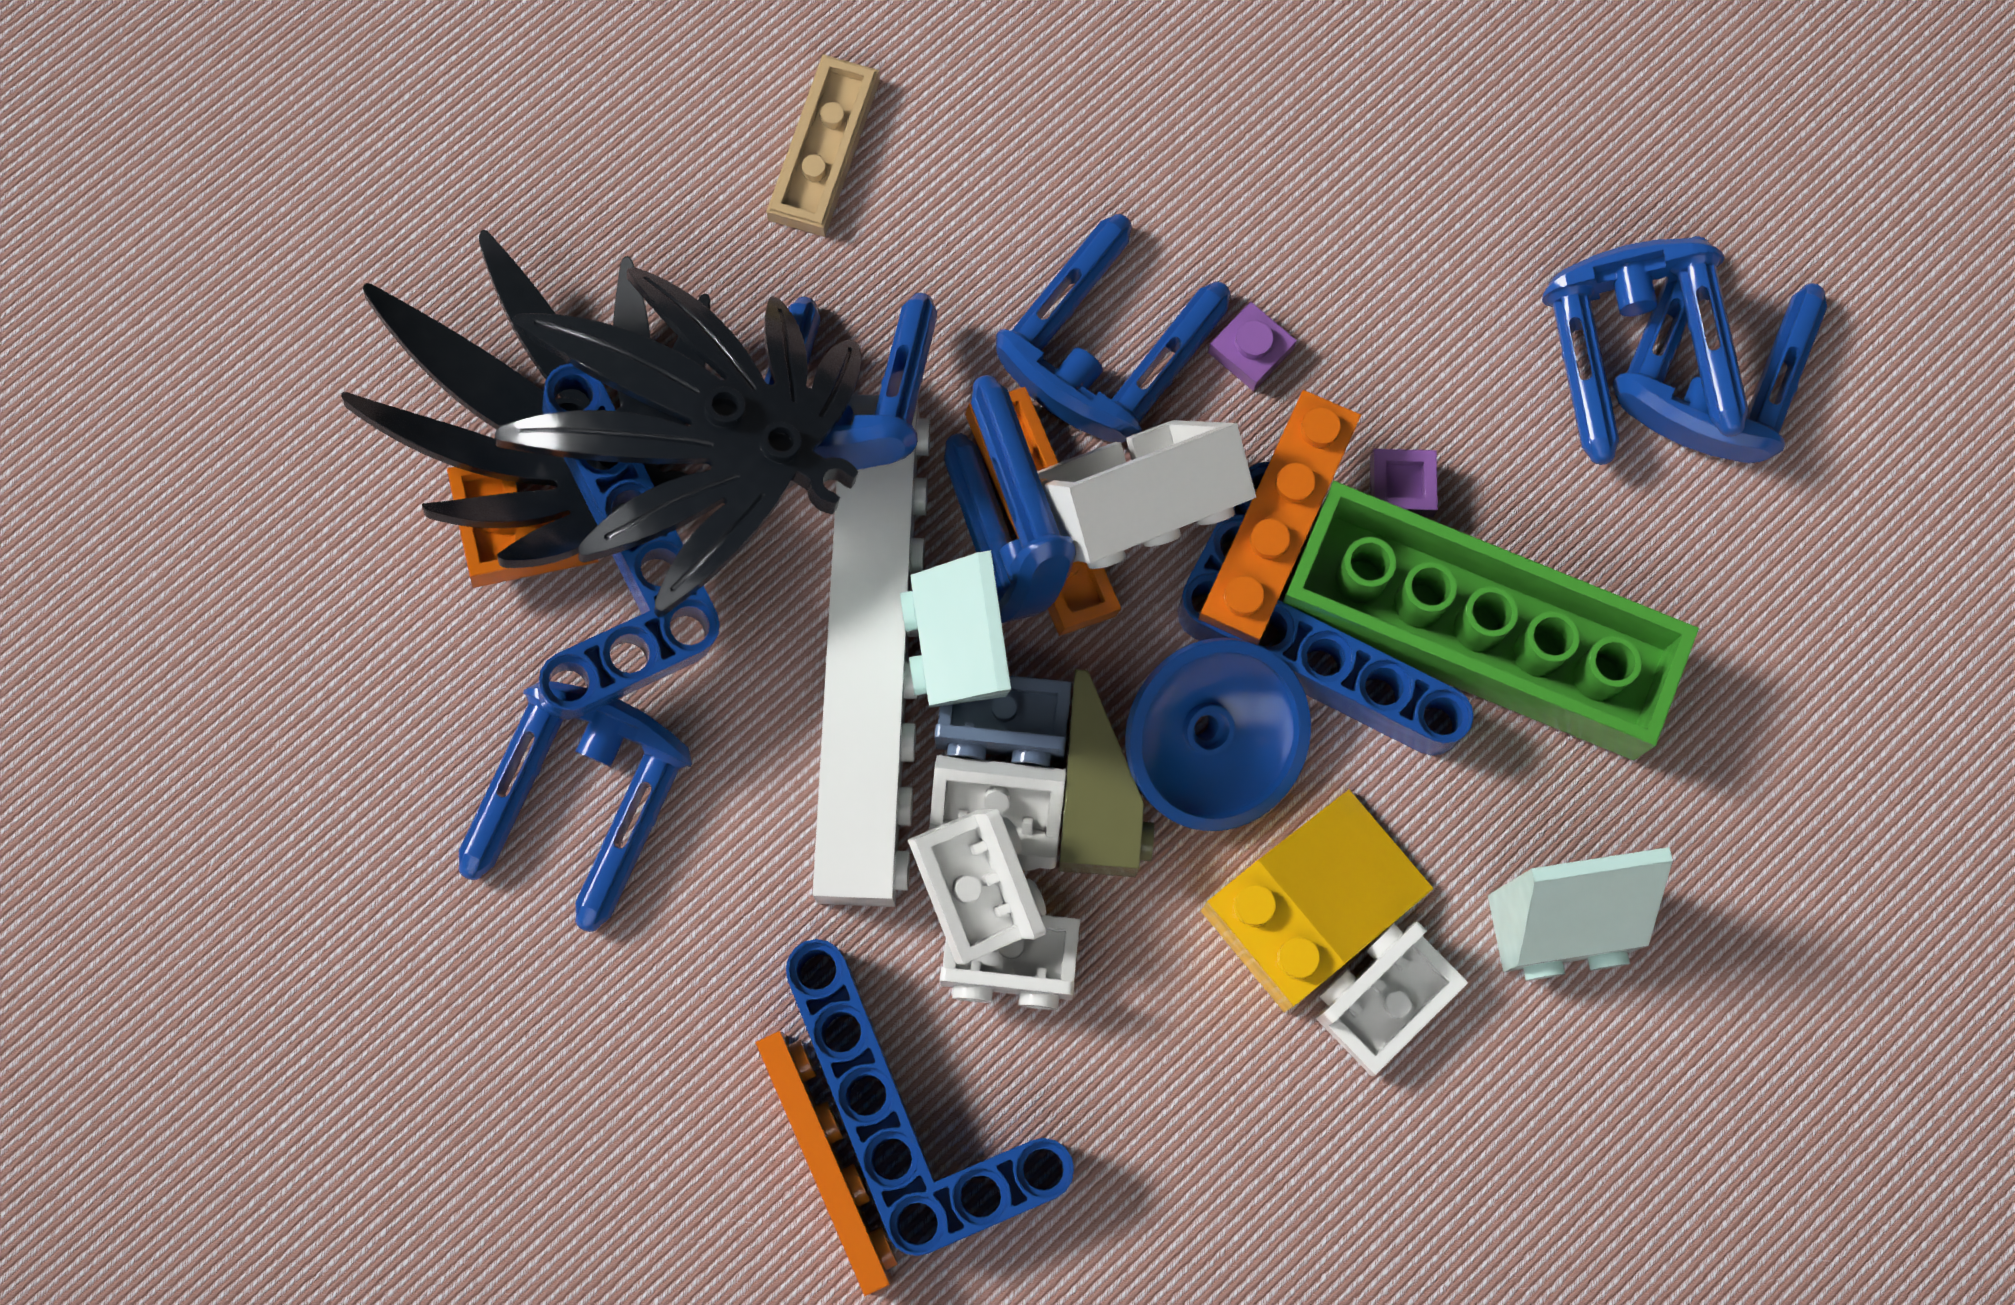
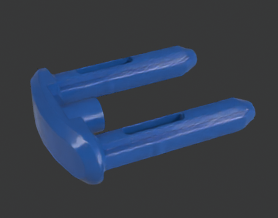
(1631, 275)
(1065, 389)
(1687, 420)
(889, 432)
(1038, 563)
(600, 742)

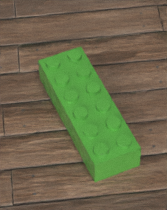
(1492, 622)

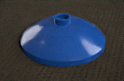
(1251, 742)

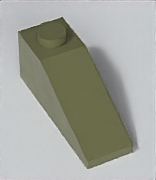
(1101, 800)

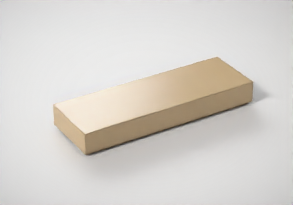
(823, 145)

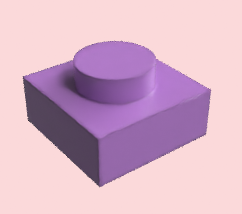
(1252, 346)
(1405, 479)

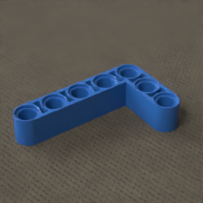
(650, 633)
(1355, 660)
(893, 1121)

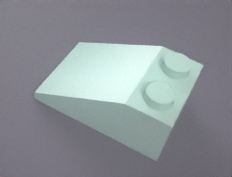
(958, 632)
(1579, 912)

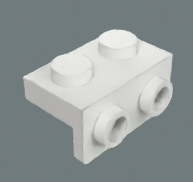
(1020, 792)
(978, 884)
(1034, 969)
(1390, 997)

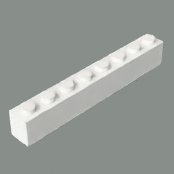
(869, 682)

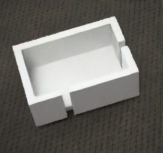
(1174, 479)

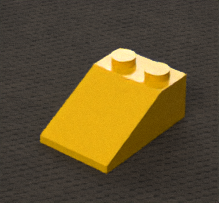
(1316, 900)

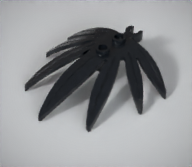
(499, 398)
(747, 430)

